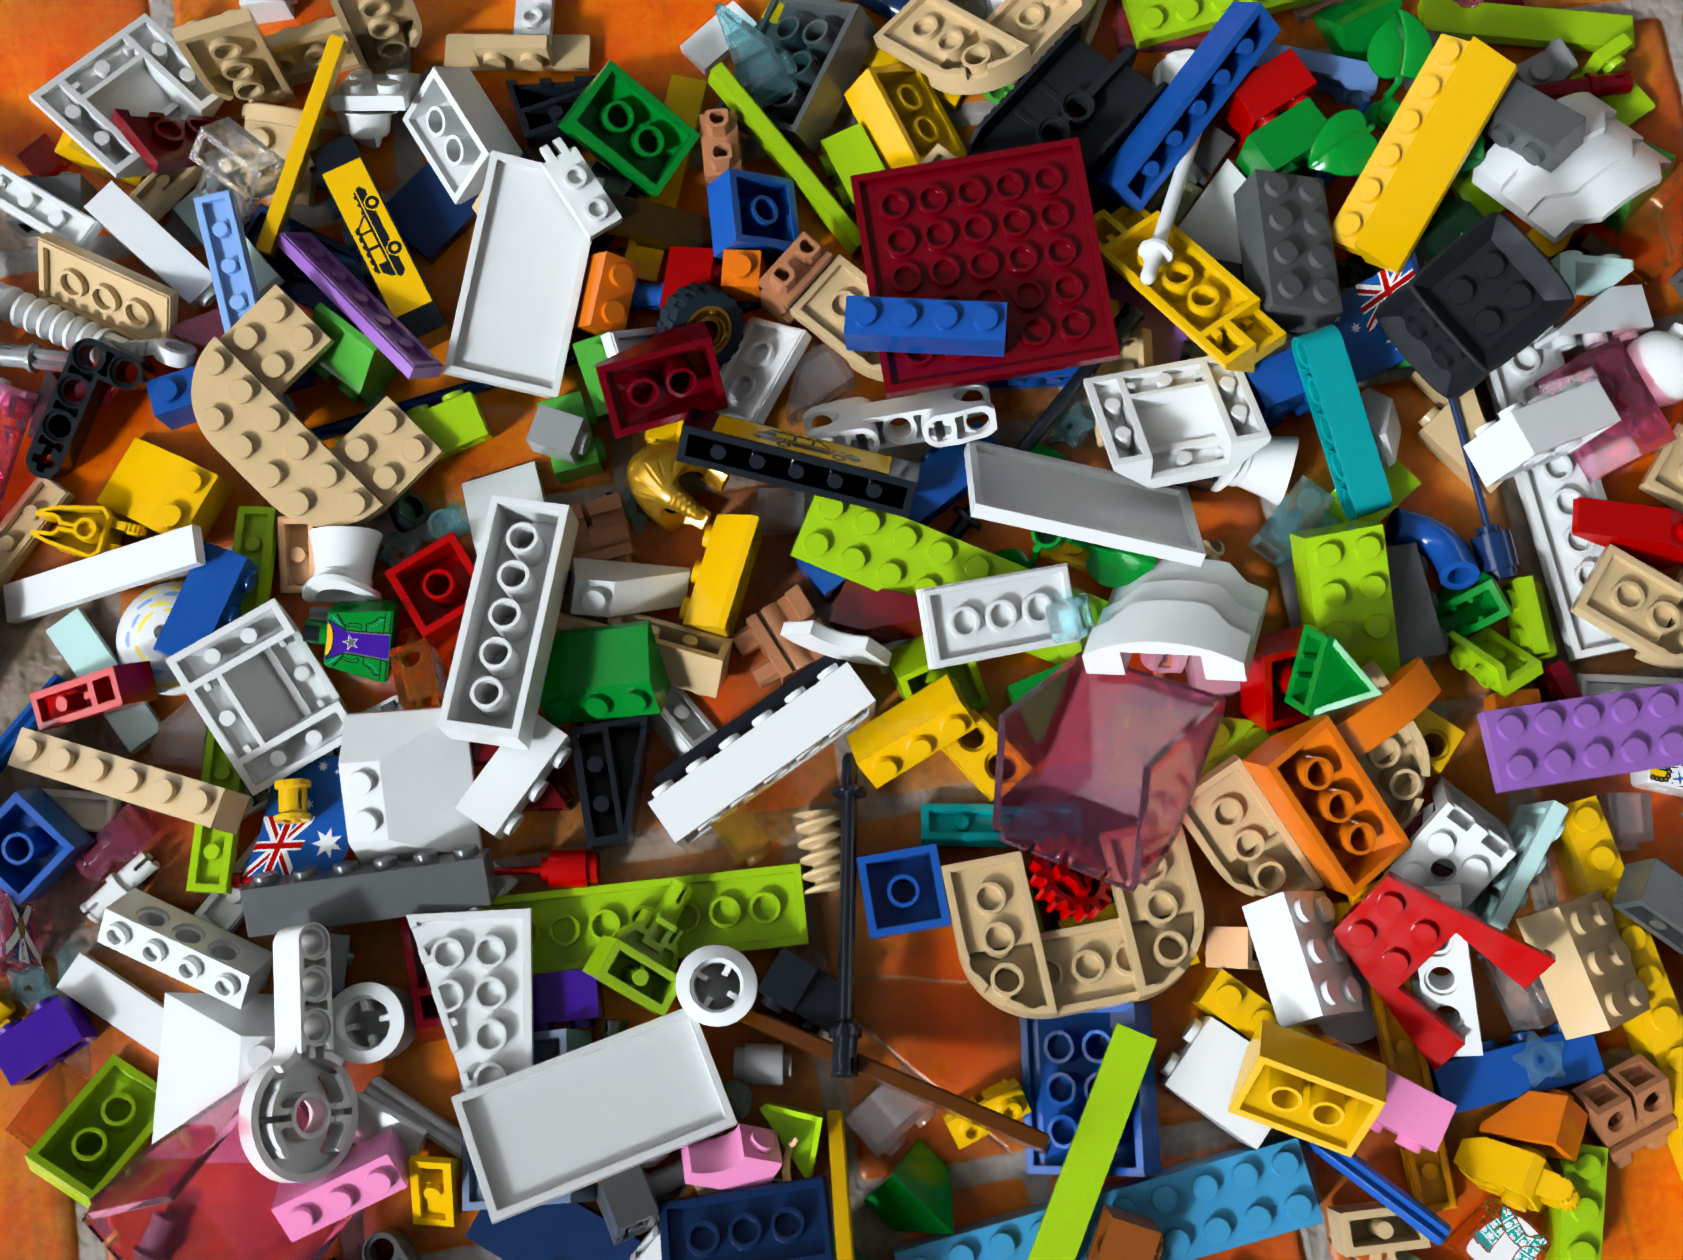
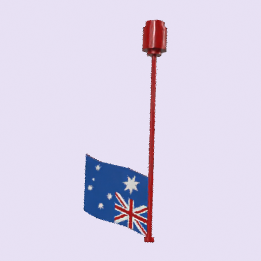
(326, 840)

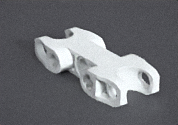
(931, 418)

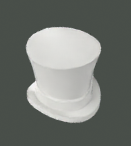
(1265, 471)
(343, 564)
(716, 985)
(372, 1022)

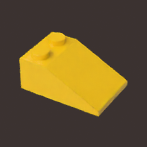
(164, 490)

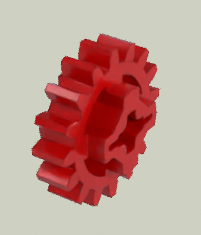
(1068, 889)

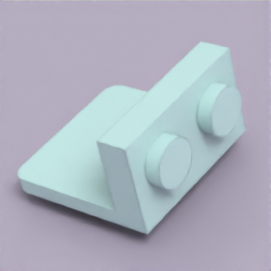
(1591, 274)

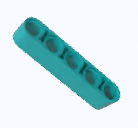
(1341, 422)

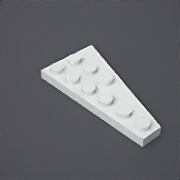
(481, 987)

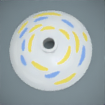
(140, 630)

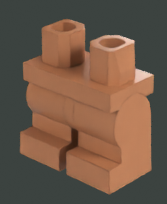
(720, 143)
(792, 276)
(610, 533)
(763, 630)
(1628, 1109)

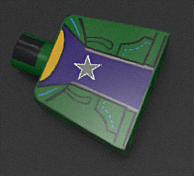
(357, 637)

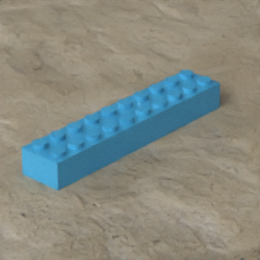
(1195, 1204)

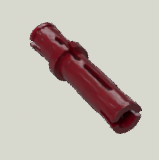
(1597, 84)

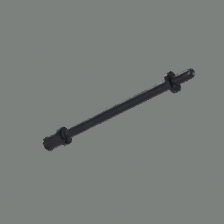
(1125, 324)
(845, 1030)

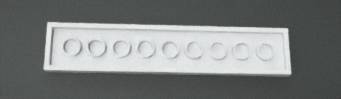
(1548, 506)

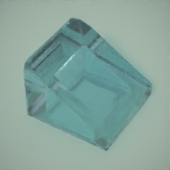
(1070, 618)

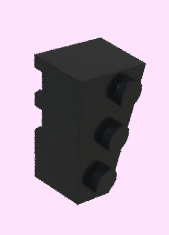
(543, 107)
(610, 777)

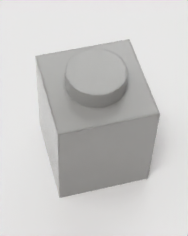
(559, 434)

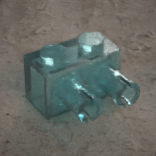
(1301, 509)

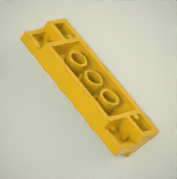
(1422, 151)
(1191, 291)

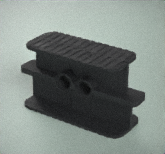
(1068, 80)

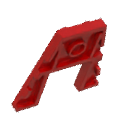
(1400, 929)

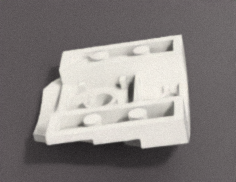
(1584, 188)
(1181, 612)

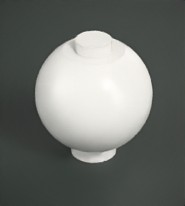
(1660, 363)

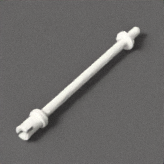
(1157, 250)

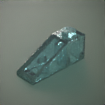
(758, 61)

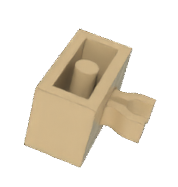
(1371, 1230)

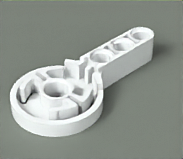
(290, 1076)

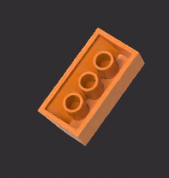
(1328, 804)

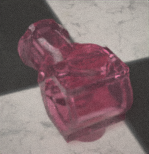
(117, 841)

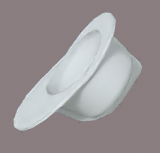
(365, 126)

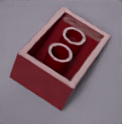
(661, 380)

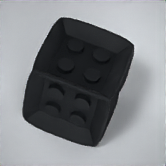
(1474, 306)

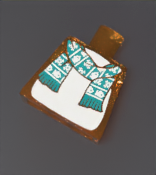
(418, 671)
(1499, 1234)

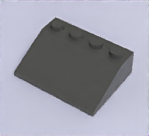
(828, 48)

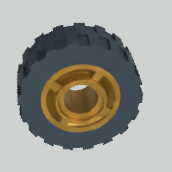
(709, 305)

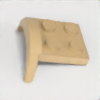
(276, 128)

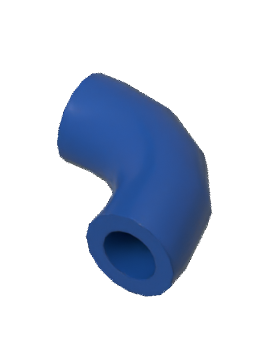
(1438, 544)

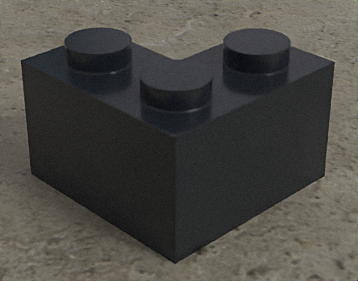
(801, 989)

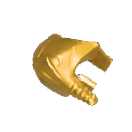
(655, 486)

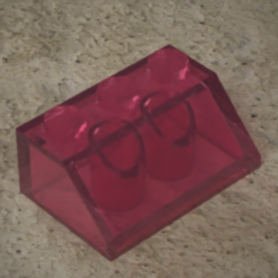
(1642, 423)

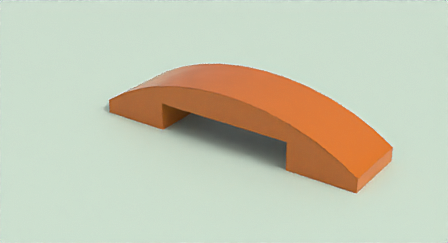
(1380, 717)

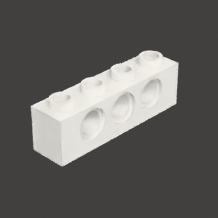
(186, 947)
(1457, 987)

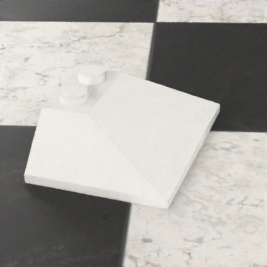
(130, 71)
(1177, 421)
(262, 695)
(404, 784)
(207, 1053)

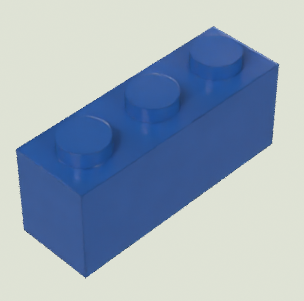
(207, 599)

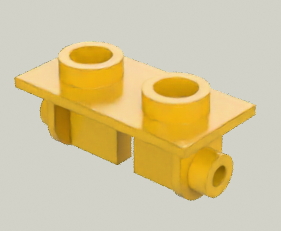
(1002, 1097)

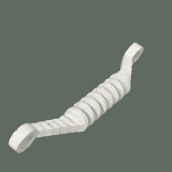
(66, 329)

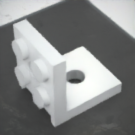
(1461, 833)

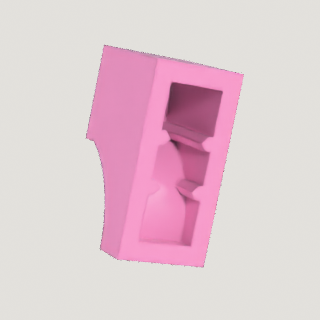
(733, 1161)

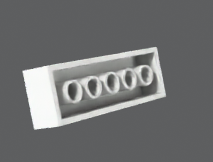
(509, 623)
(763, 754)

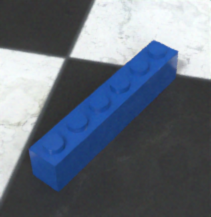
(1188, 104)
(939, 486)

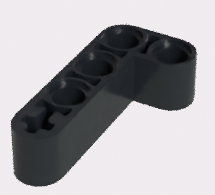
(81, 413)

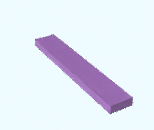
(360, 305)

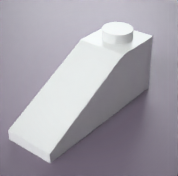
(624, 587)

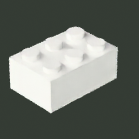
(1540, 431)
(1302, 959)

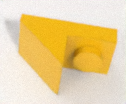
(434, 1190)

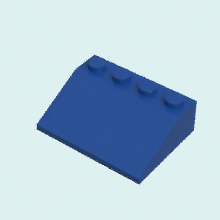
(1057, 1077)

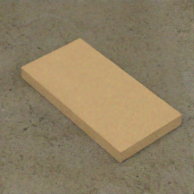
(104, 291)

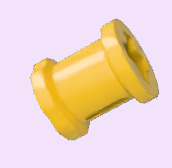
(292, 801)

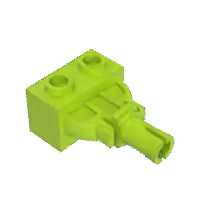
(644, 953)

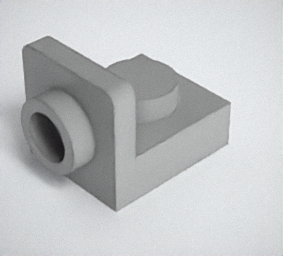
(1552, 64)

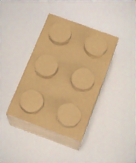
(1593, 972)

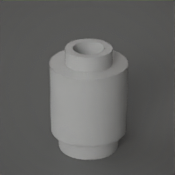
(762, 1064)

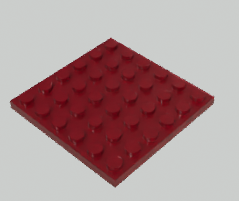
(991, 231)

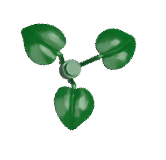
(1345, 138)
(1105, 564)

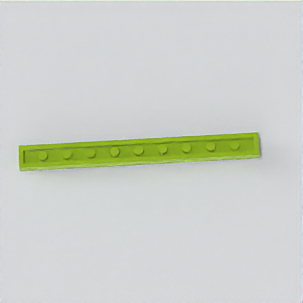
(212, 849)

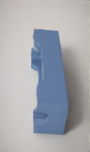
(1343, 78)

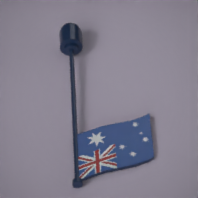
(1373, 353)

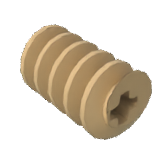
(822, 847)

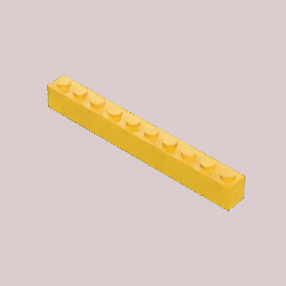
(1591, 864)

